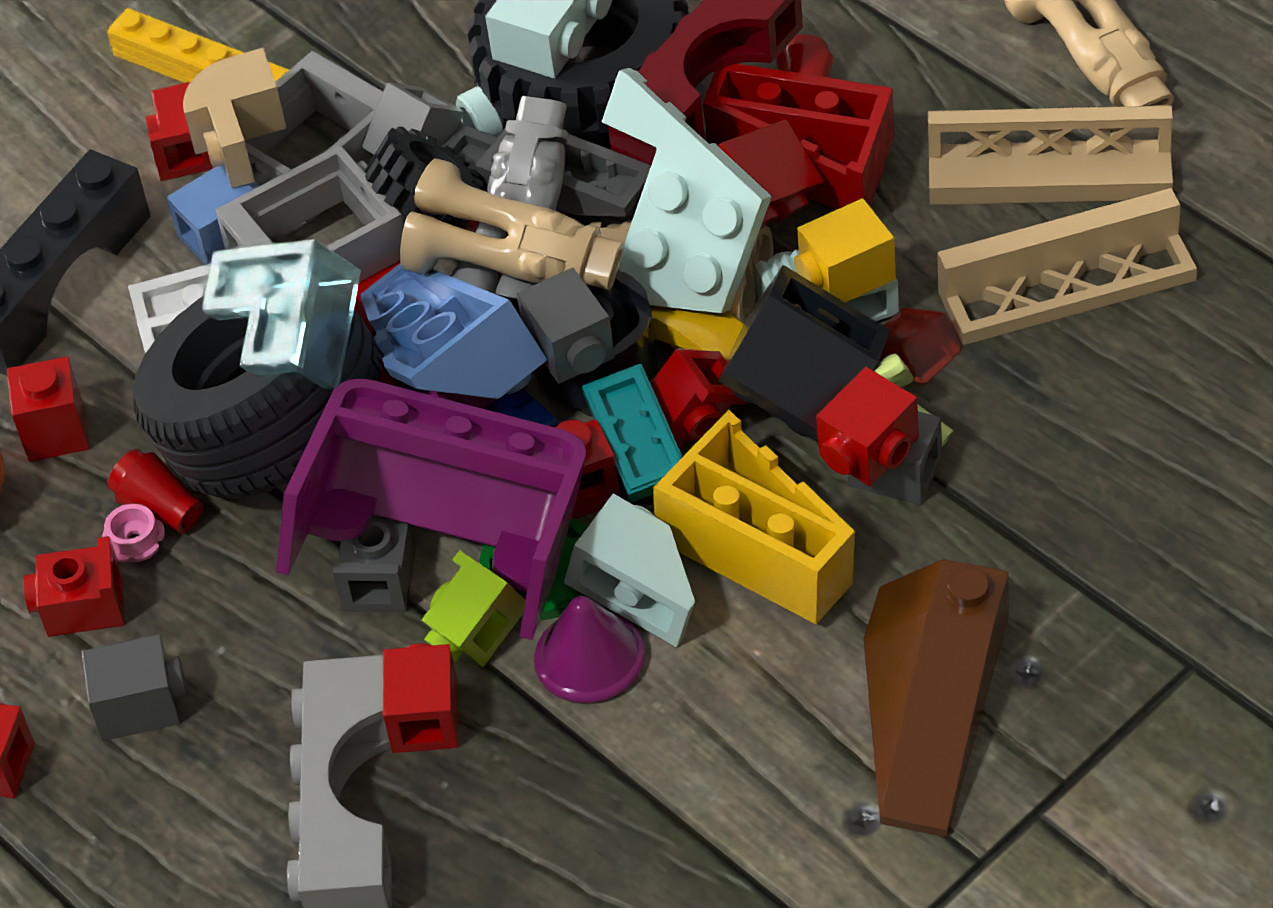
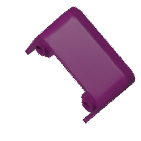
(442, 471)

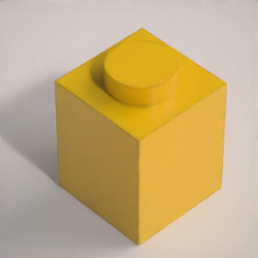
(846, 252)

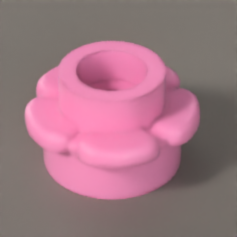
(131, 522)

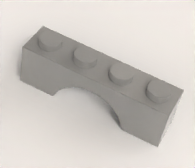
(342, 726)

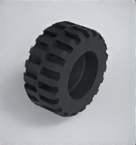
(585, 87)

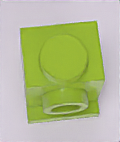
(473, 611)

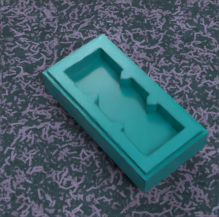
(633, 429)

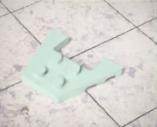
(694, 210)

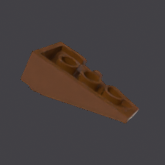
(928, 682)

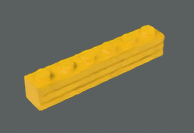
(168, 47)

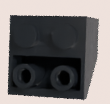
(800, 351)

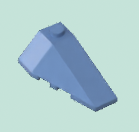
(450, 335)

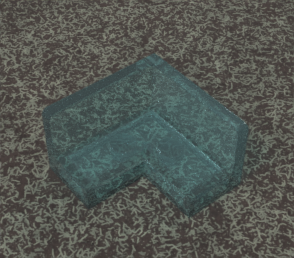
(296, 306)

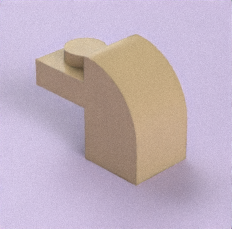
(230, 105)

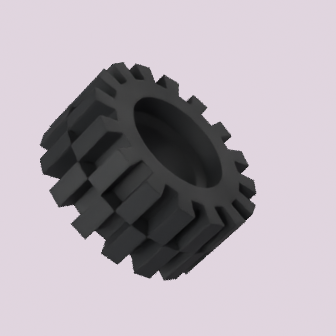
(401, 163)

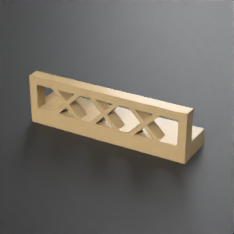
(1049, 164)
(1057, 257)

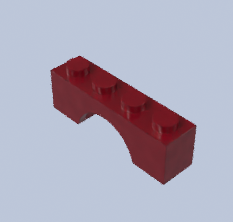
(706, 41)

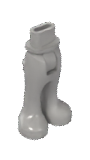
(526, 171)

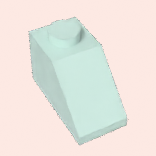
(633, 569)

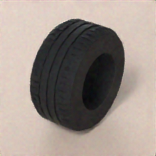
(220, 422)

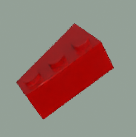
(837, 121)

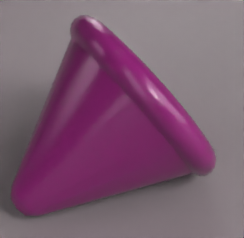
(588, 653)

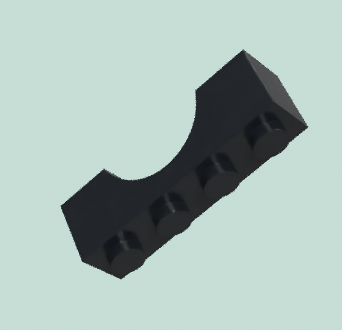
(90, 208)

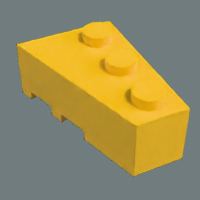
(755, 523)

